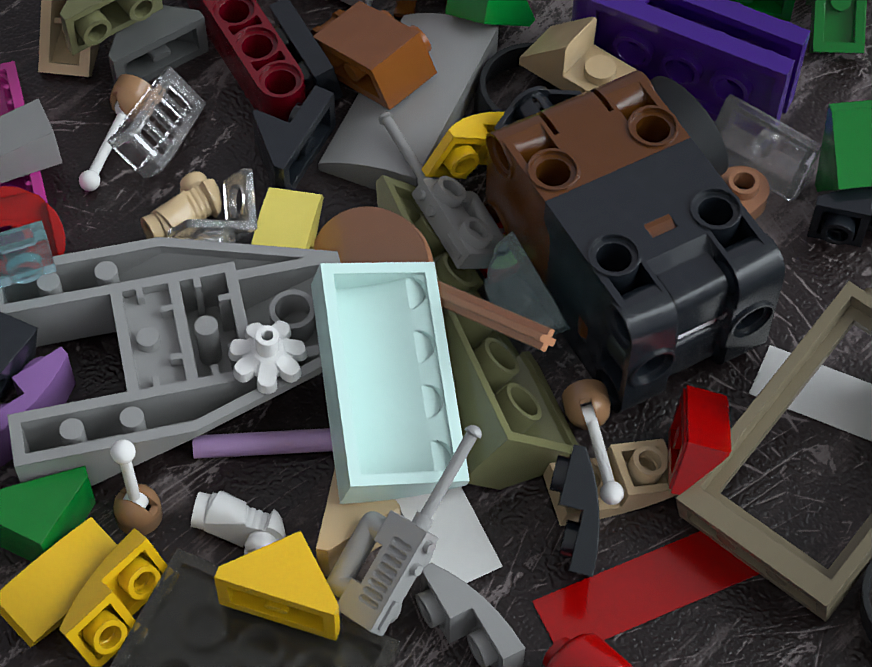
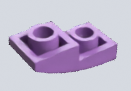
(40, 384)

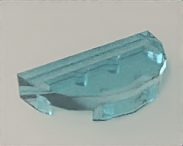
(519, 288)

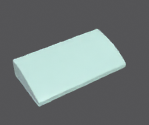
(386, 379)

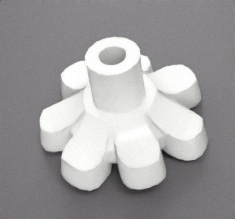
(267, 355)

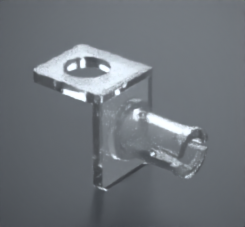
(235, 224)

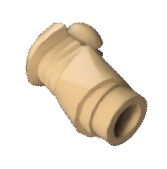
(197, 200)

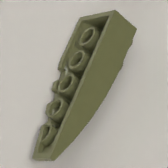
(492, 382)

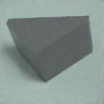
(160, 41)

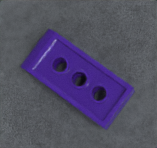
(704, 47)

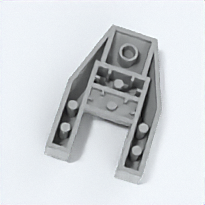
(174, 323)

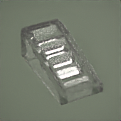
(135, 147)

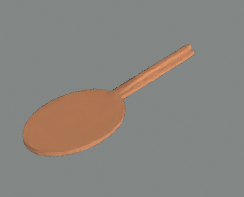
(384, 236)

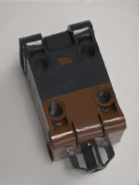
(631, 234)

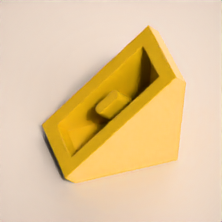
(281, 586)

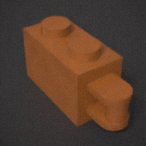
(376, 53)

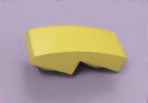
(288, 219)

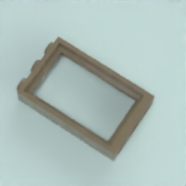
(744, 535)

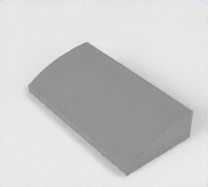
(365, 149)

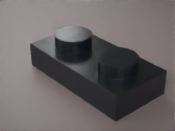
(304, 48)

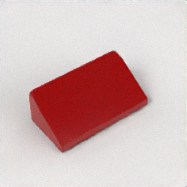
(697, 437)

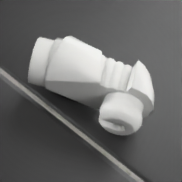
(235, 521)

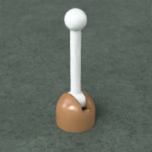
(123, 98)
(590, 418)
(134, 497)

